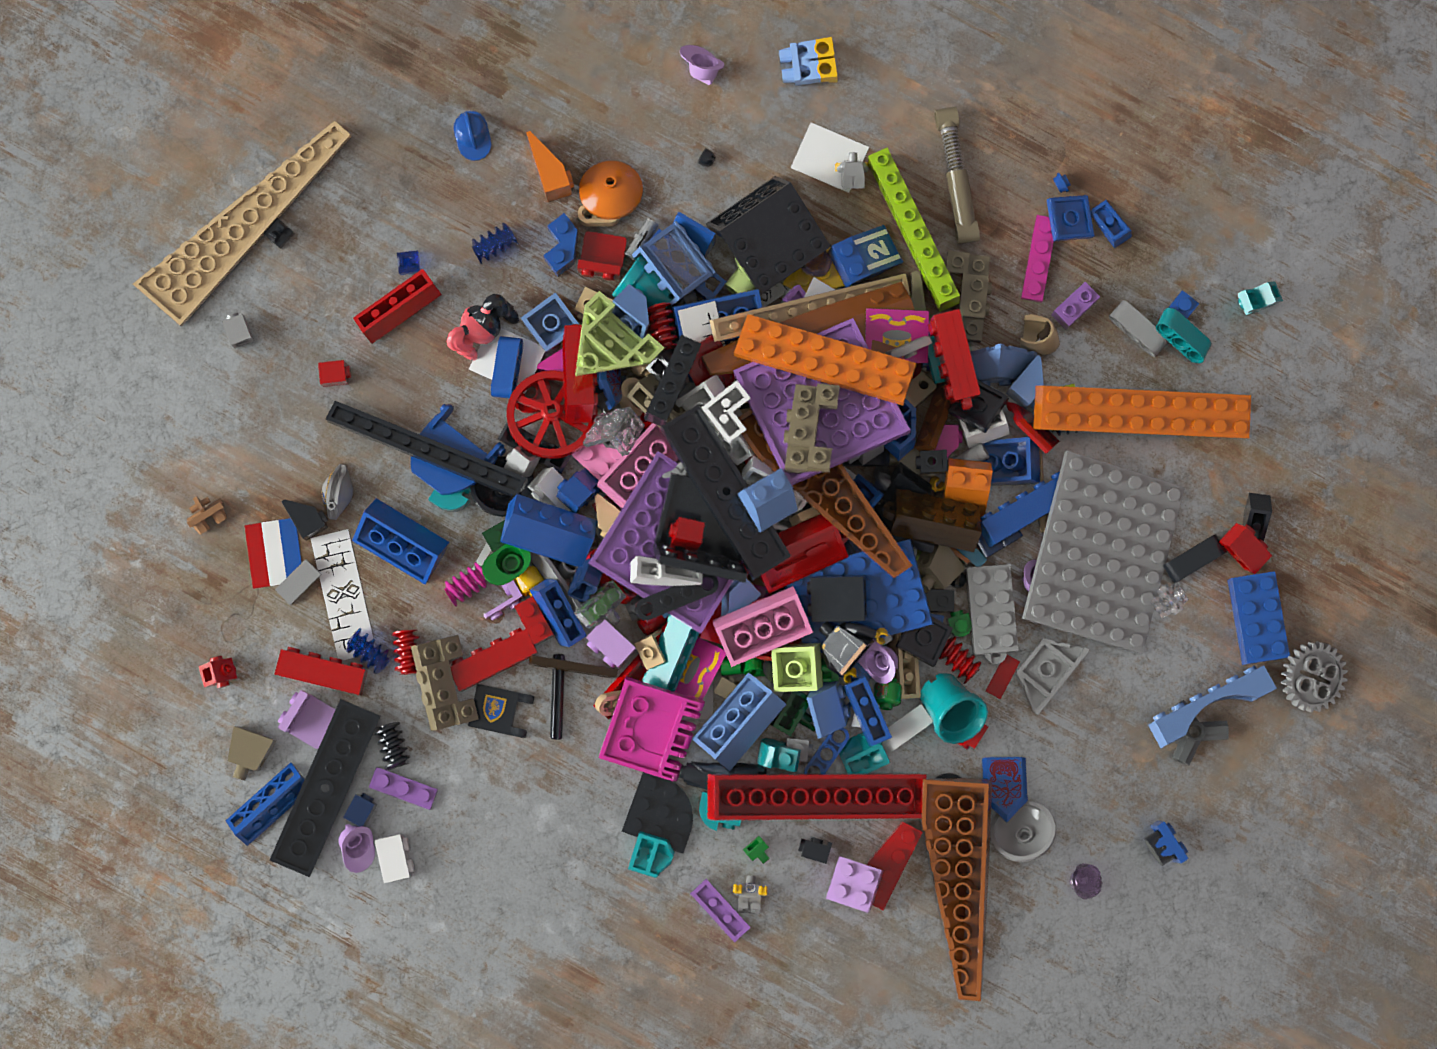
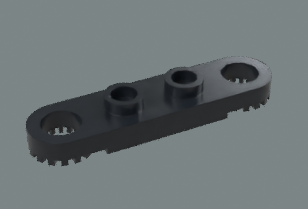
(674, 598)

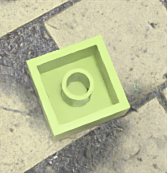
(797, 667)

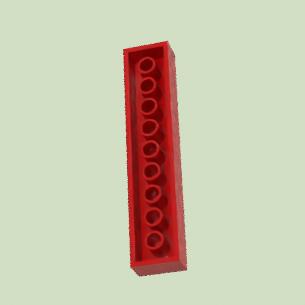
(815, 796)

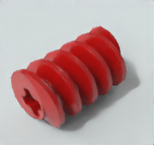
(660, 325)
(406, 659)
(959, 659)

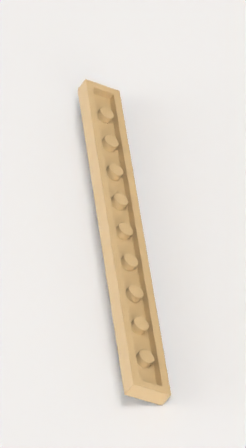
(732, 325)

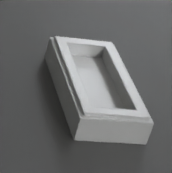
(298, 581)

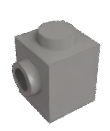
(237, 330)
(521, 462)
(803, 745)

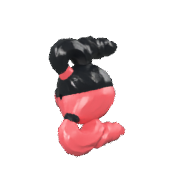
(481, 325)

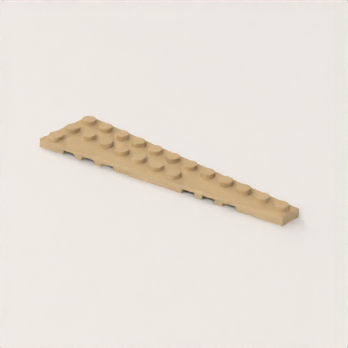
(205, 260)

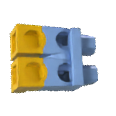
(811, 62)

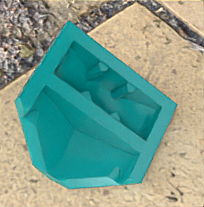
(862, 758)
(651, 855)

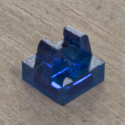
(408, 262)

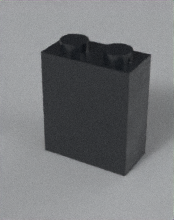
(837, 598)

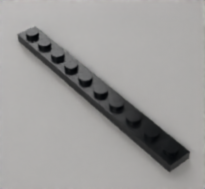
(426, 449)

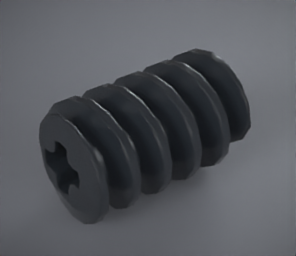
(392, 745)

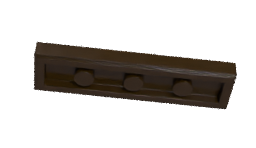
(572, 667)

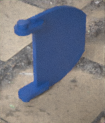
(438, 478)

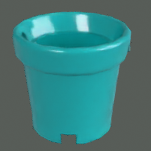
(645, 282)
(953, 709)

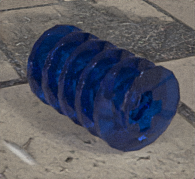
(493, 242)
(368, 652)

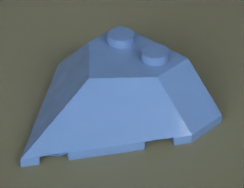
(1001, 363)

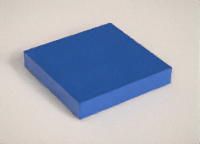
(1070, 218)

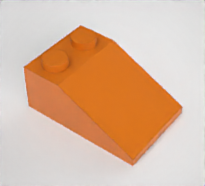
(554, 178)
(968, 482)

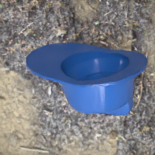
(472, 135)

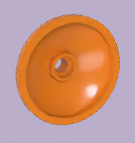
(611, 200)

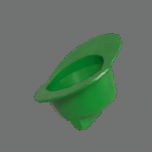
(505, 564)

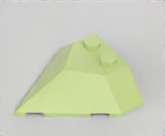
(609, 342)

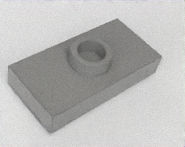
(909, 349)

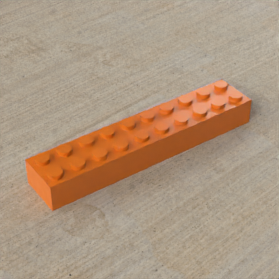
(1142, 411)

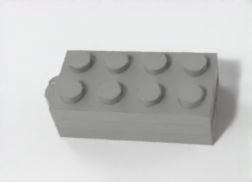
(991, 611)

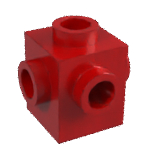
(218, 672)

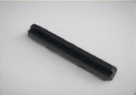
(557, 701)

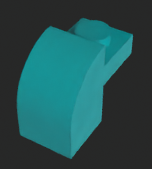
(1259, 298)
(451, 502)
(778, 755)
(713, 824)

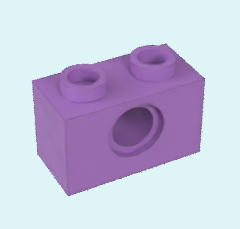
(1075, 305)

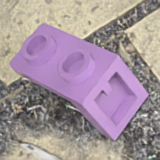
(509, 588)

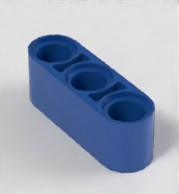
(506, 366)
(828, 743)

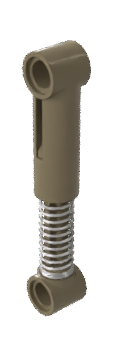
(957, 178)

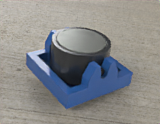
(1164, 844)

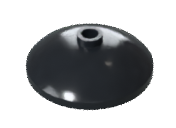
(490, 499)

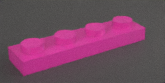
(1038, 260)

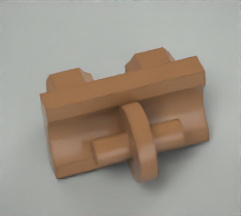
(198, 519)

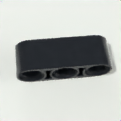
(1194, 558)

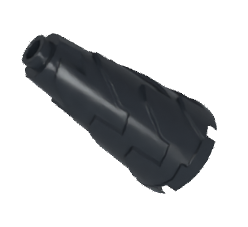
(697, 773)

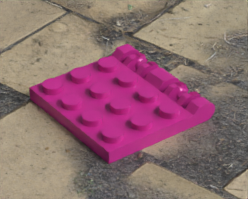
(647, 728)

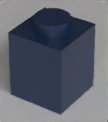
(360, 809)

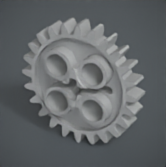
(1307, 696)

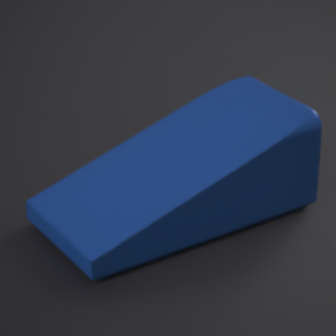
(1110, 224)

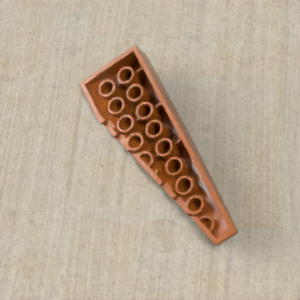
(890, 297)
(839, 501)
(958, 844)

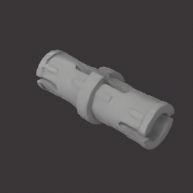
(647, 229)

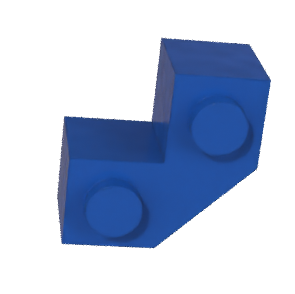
(563, 254)
(904, 444)
(578, 490)

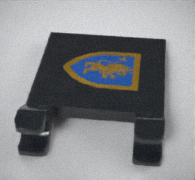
(497, 710)

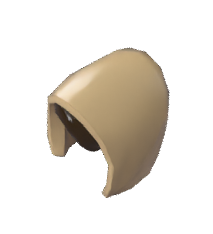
(1039, 335)

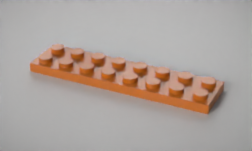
(825, 359)

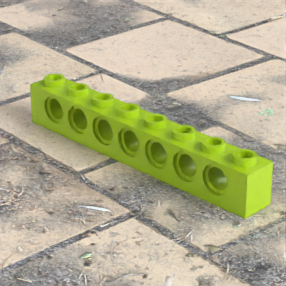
(913, 229)

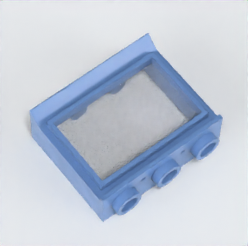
(675, 261)

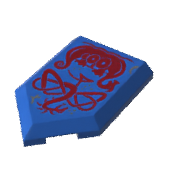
(611, 384)
(1008, 784)

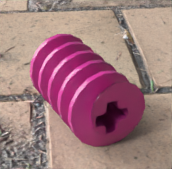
(465, 584)

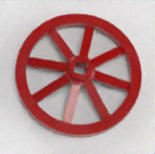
(553, 418)

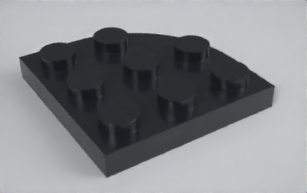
(660, 810)

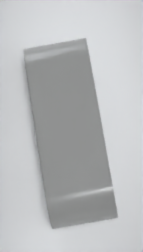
(1138, 328)

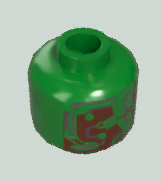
(888, 694)

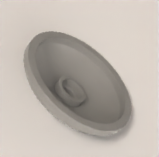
(1029, 820)

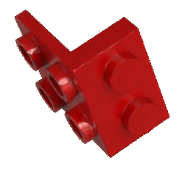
(602, 256)

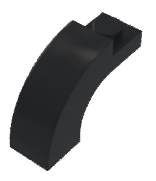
(558, 463)

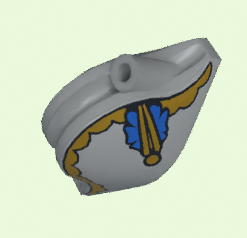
(337, 491)

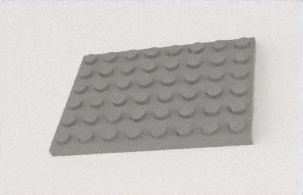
(1103, 552)

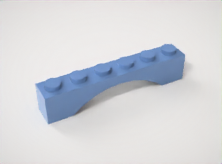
(1176, 724)

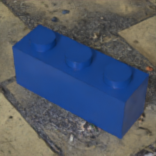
(558, 612)
(867, 711)

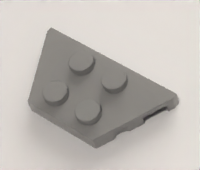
(1047, 670)

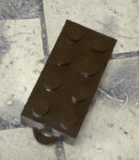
(933, 519)

